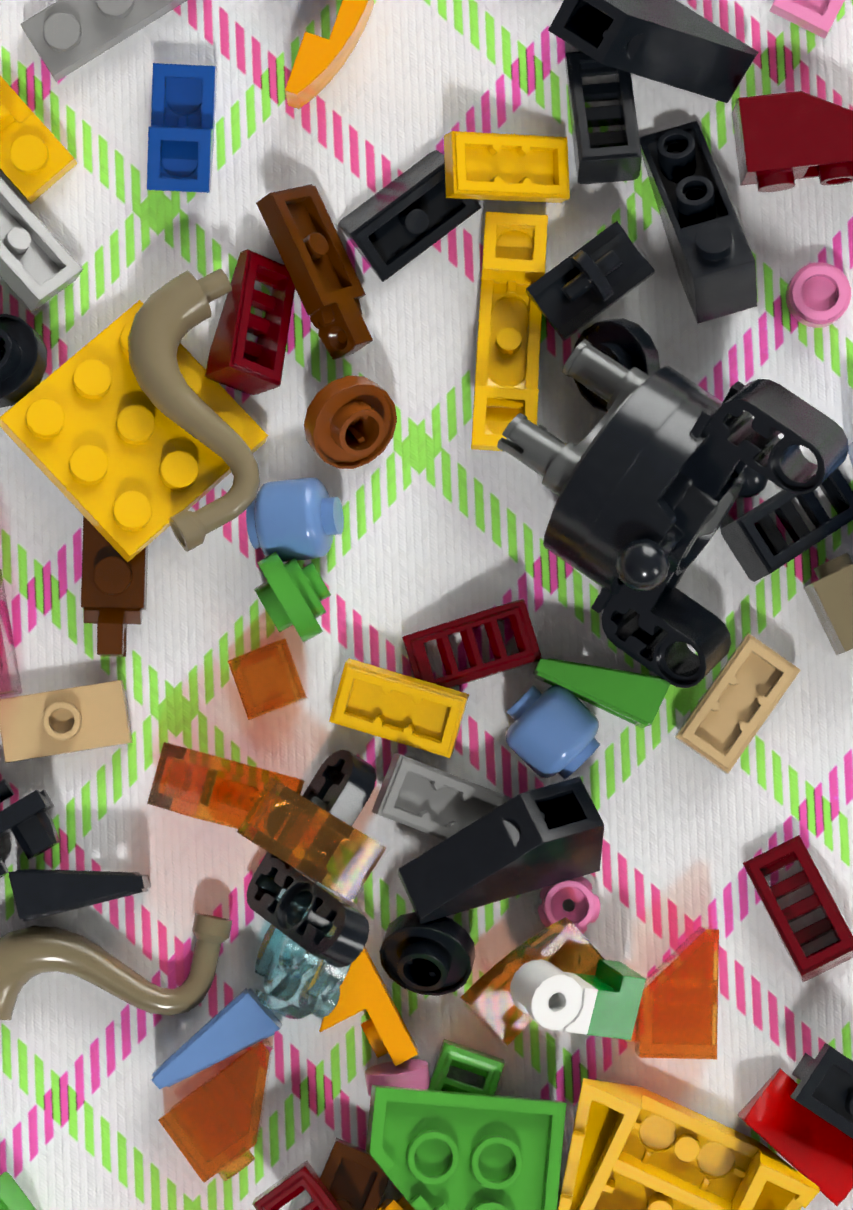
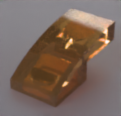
(311, 839)
(490, 995)

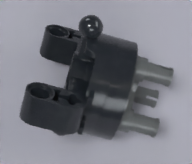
(656, 488)

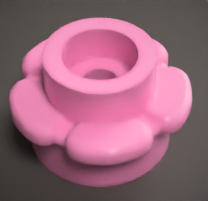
(577, 889)

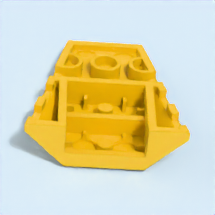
(658, 1155)

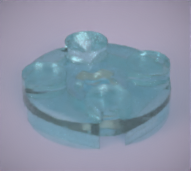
(295, 979)

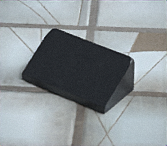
(406, 217)

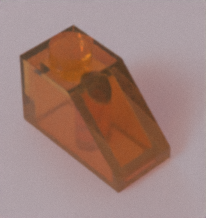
(210, 785)
(681, 1002)
(223, 1116)

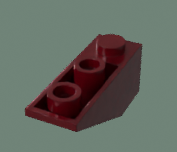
(792, 139)

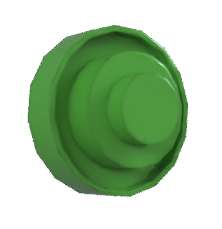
(292, 595)

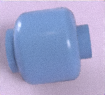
(294, 519)
(552, 731)

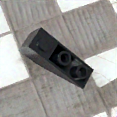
(657, 43)
(699, 223)
(508, 852)

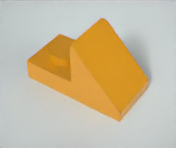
(366, 990)

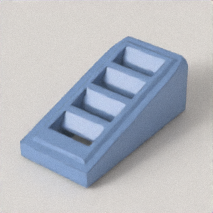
(227, 1033)

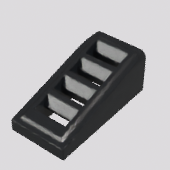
(607, 154)
(761, 545)
(56, 891)

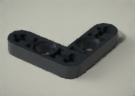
(342, 789)

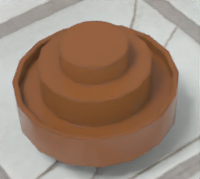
(350, 422)

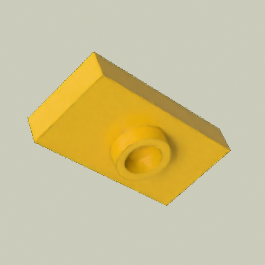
(506, 167)
(399, 708)

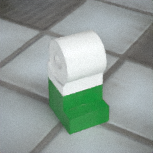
(580, 1002)

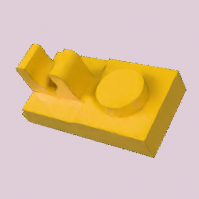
(28, 149)

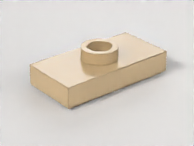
(737, 703)
(64, 721)

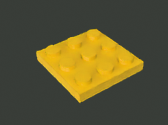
(114, 448)

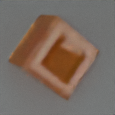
(267, 679)

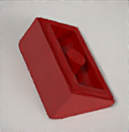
(802, 1137)

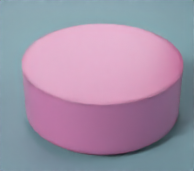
(818, 295)
(409, 1074)

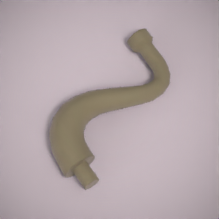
(153, 359)
(54, 949)

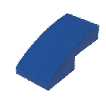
(182, 128)

